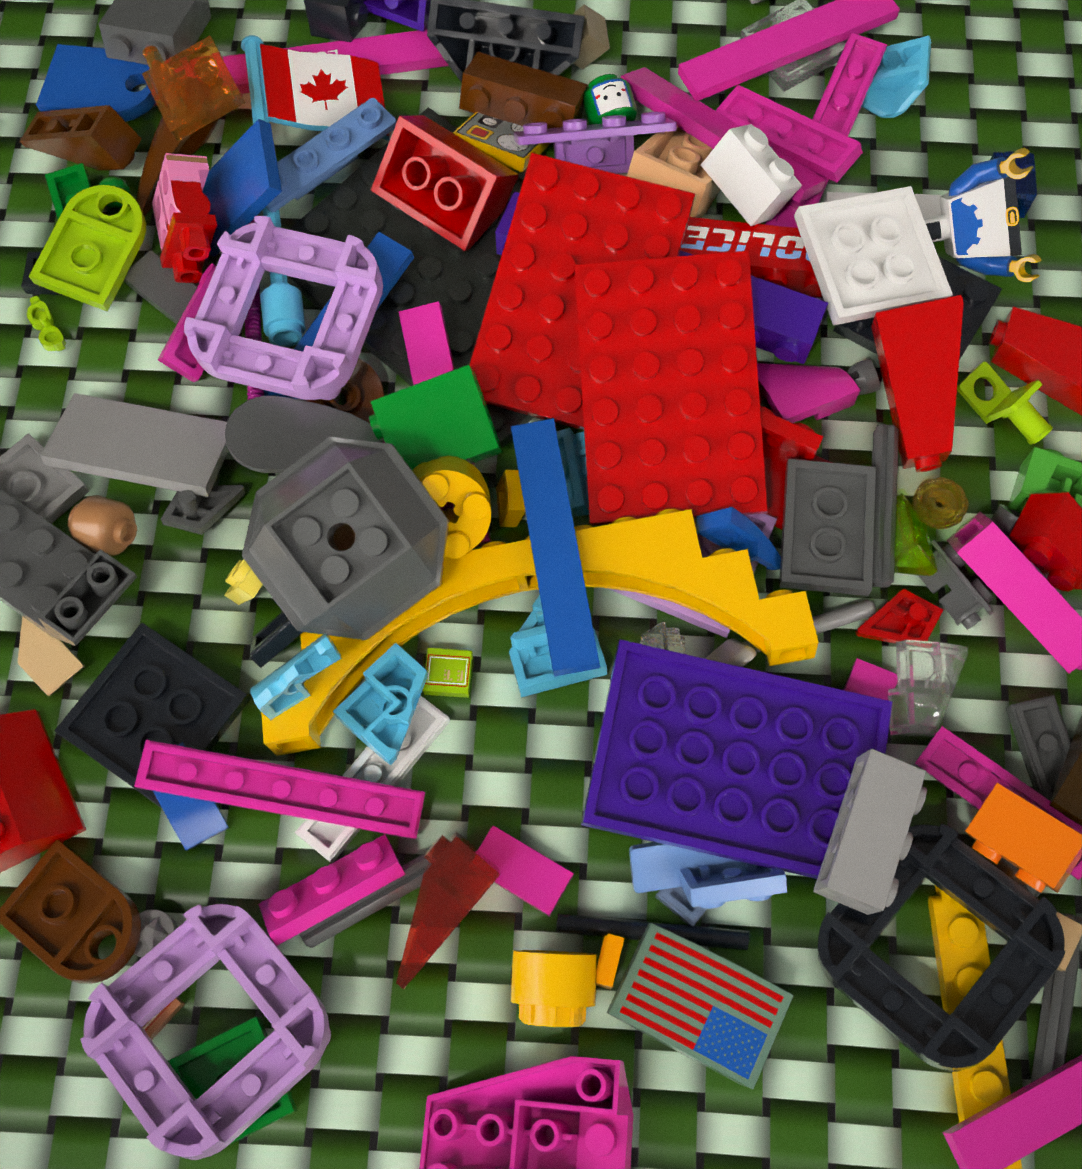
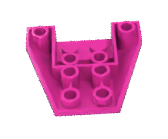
(534, 1118)

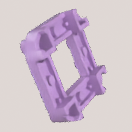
(319, 369)
(145, 1077)

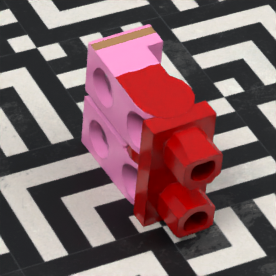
(183, 216)

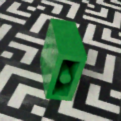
(437, 420)

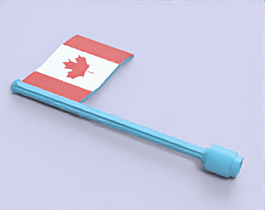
(311, 95)

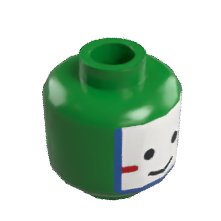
(609, 97)

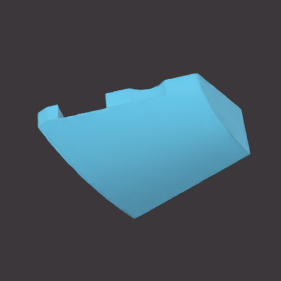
(285, 685)
(384, 702)

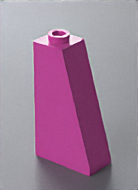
(1021, 589)

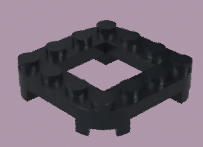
(997, 997)

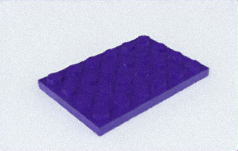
(727, 758)

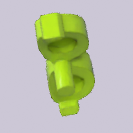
(42, 320)

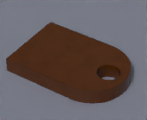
(65, 914)

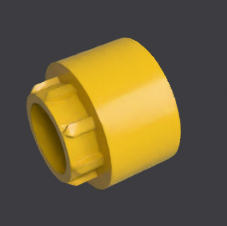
(553, 986)

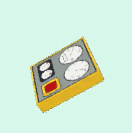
(496, 139)

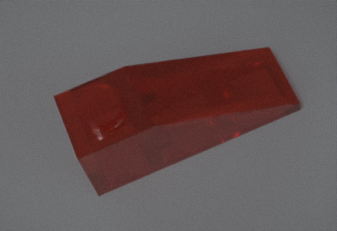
(448, 891)

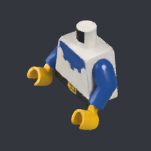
(983, 219)

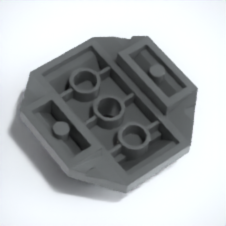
(395, 546)

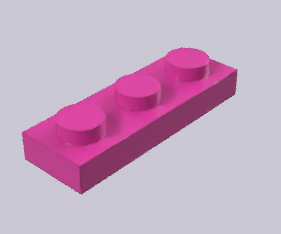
(330, 889)

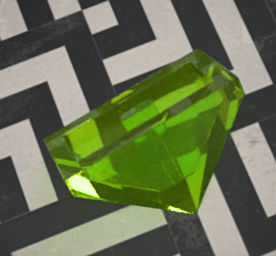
(912, 542)

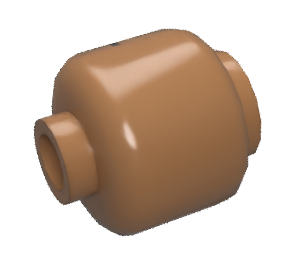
(102, 524)

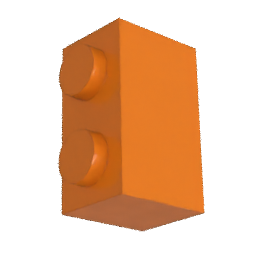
(1027, 838)

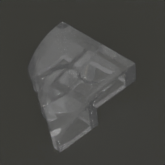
(925, 685)

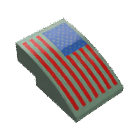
(700, 1005)

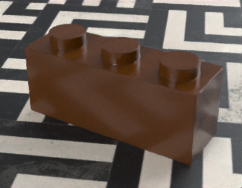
(519, 92)

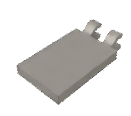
(38, 487)

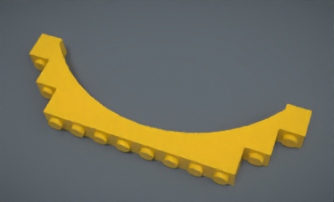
(640, 555)

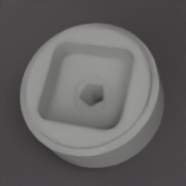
(154, 928)

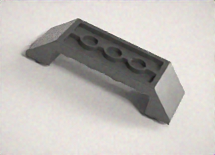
(53, 576)

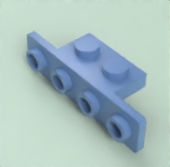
(331, 151)
(703, 877)

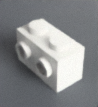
(751, 174)

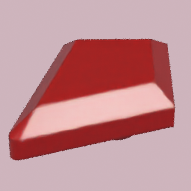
(902, 619)

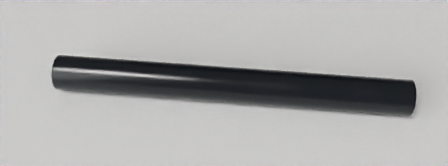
(635, 929)

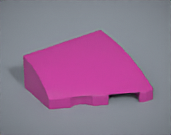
(805, 391)

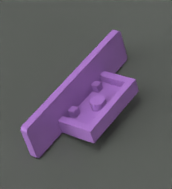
(597, 146)

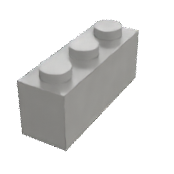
(871, 833)

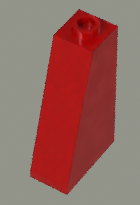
(1041, 349)
(920, 376)

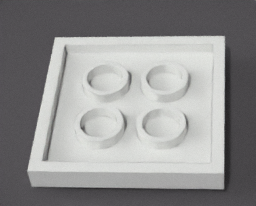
(871, 254)

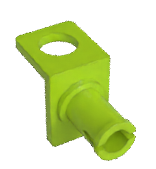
(1006, 403)

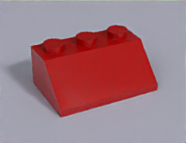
(442, 180)
(33, 791)

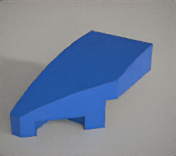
(735, 531)

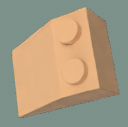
(676, 162)

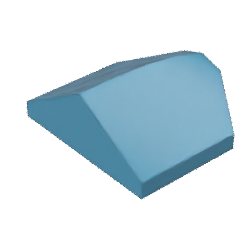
(899, 78)

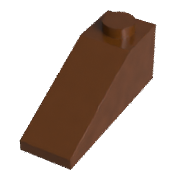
(84, 136)

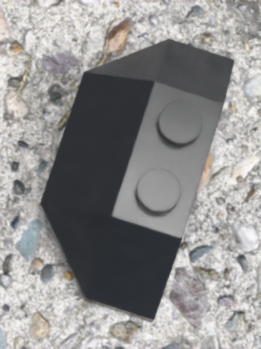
(512, 33)

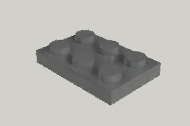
(828, 527)

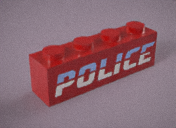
(774, 251)

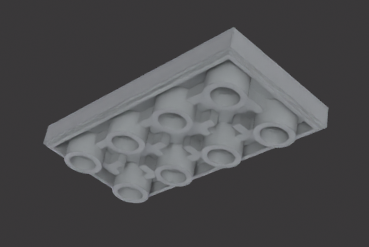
(138, 444)

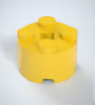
(464, 486)

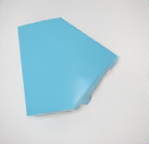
(532, 658)

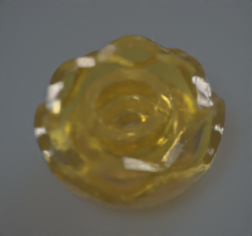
(948, 494)

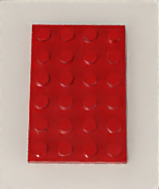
(530, 326)
(670, 386)

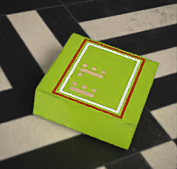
(448, 672)

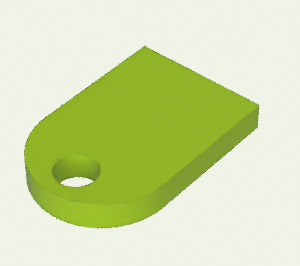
(91, 250)

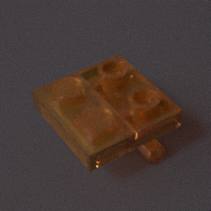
(191, 86)

